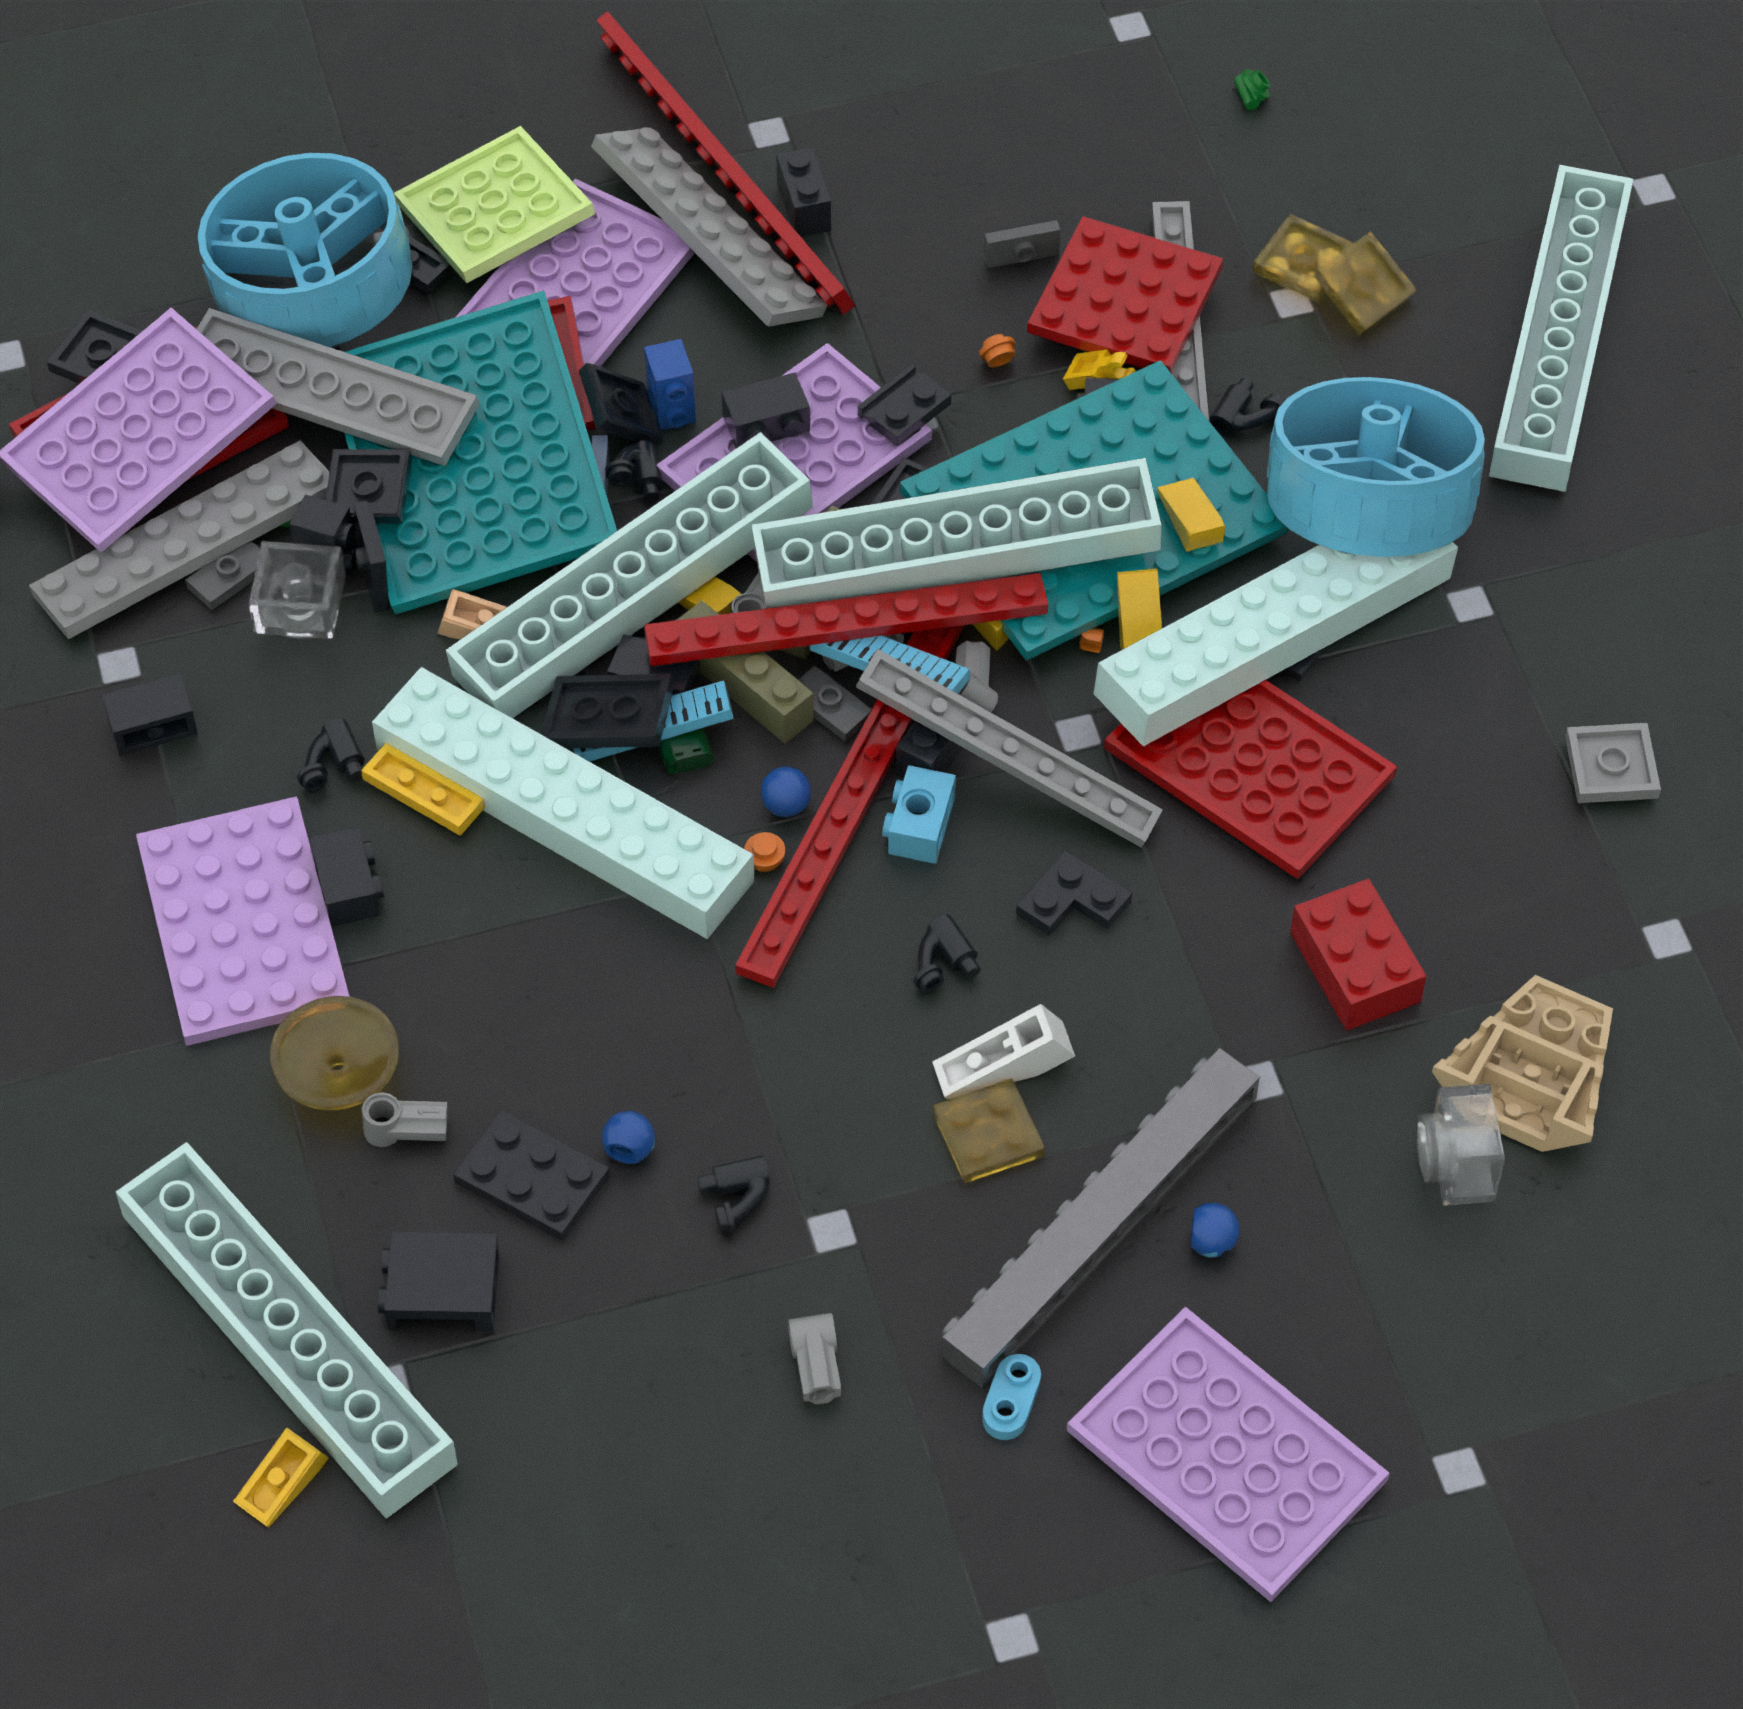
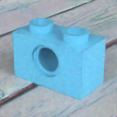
(920, 835)

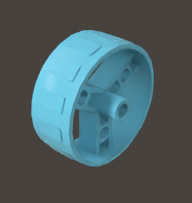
(295, 223)
(1375, 466)

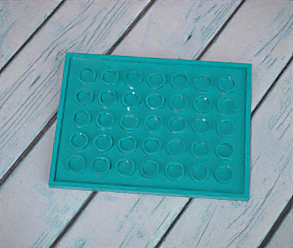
(1120, 422)
(523, 473)

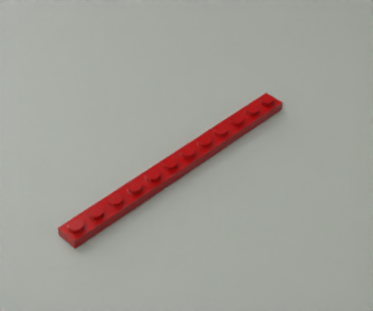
(729, 171)
(832, 829)

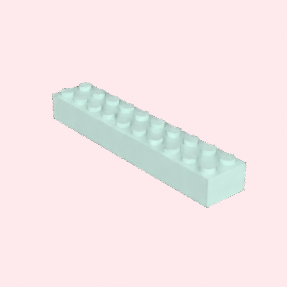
(1561, 329)
(960, 535)
(629, 578)
(1257, 633)
(569, 803)
(287, 1330)

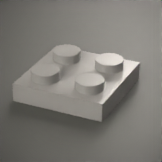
(1612, 762)

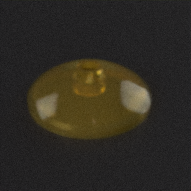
(328, 1035)

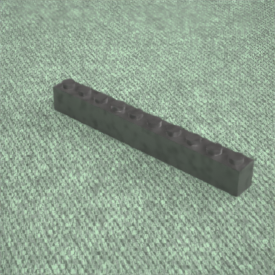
(1099, 1217)

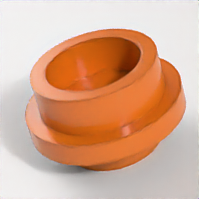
(998, 350)
(767, 851)

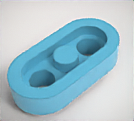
(1011, 1393)

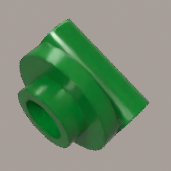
(1252, 88)

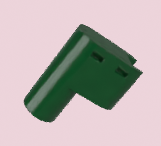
(686, 752)

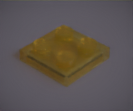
(1297, 254)
(1364, 282)
(988, 1130)

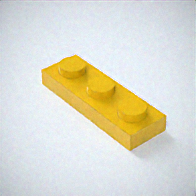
(423, 789)

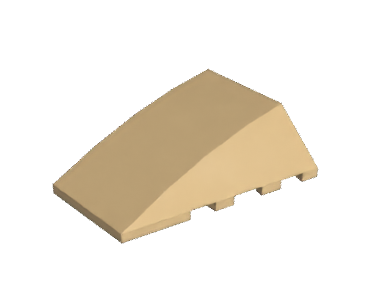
(1541, 1064)

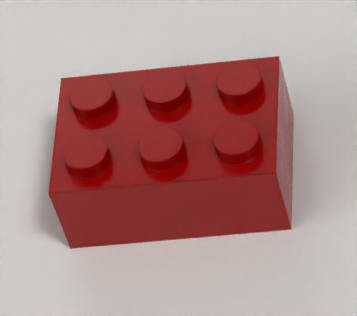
(1357, 954)

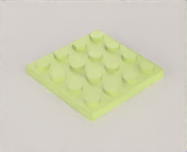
(494, 204)

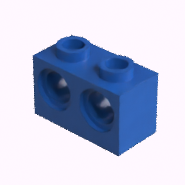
(670, 384)

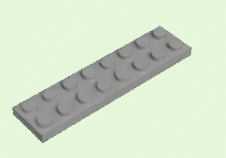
(709, 226)
(346, 389)
(181, 540)

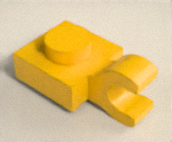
(1095, 365)

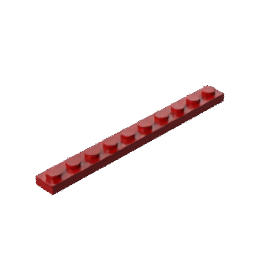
(845, 619)

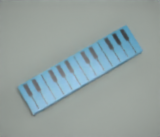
(860, 652)
(685, 714)

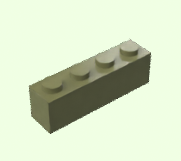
(760, 687)

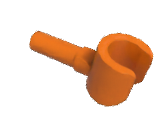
(1092, 640)

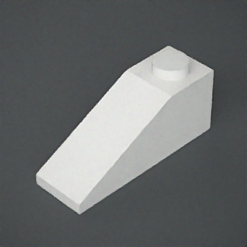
(1010, 1051)

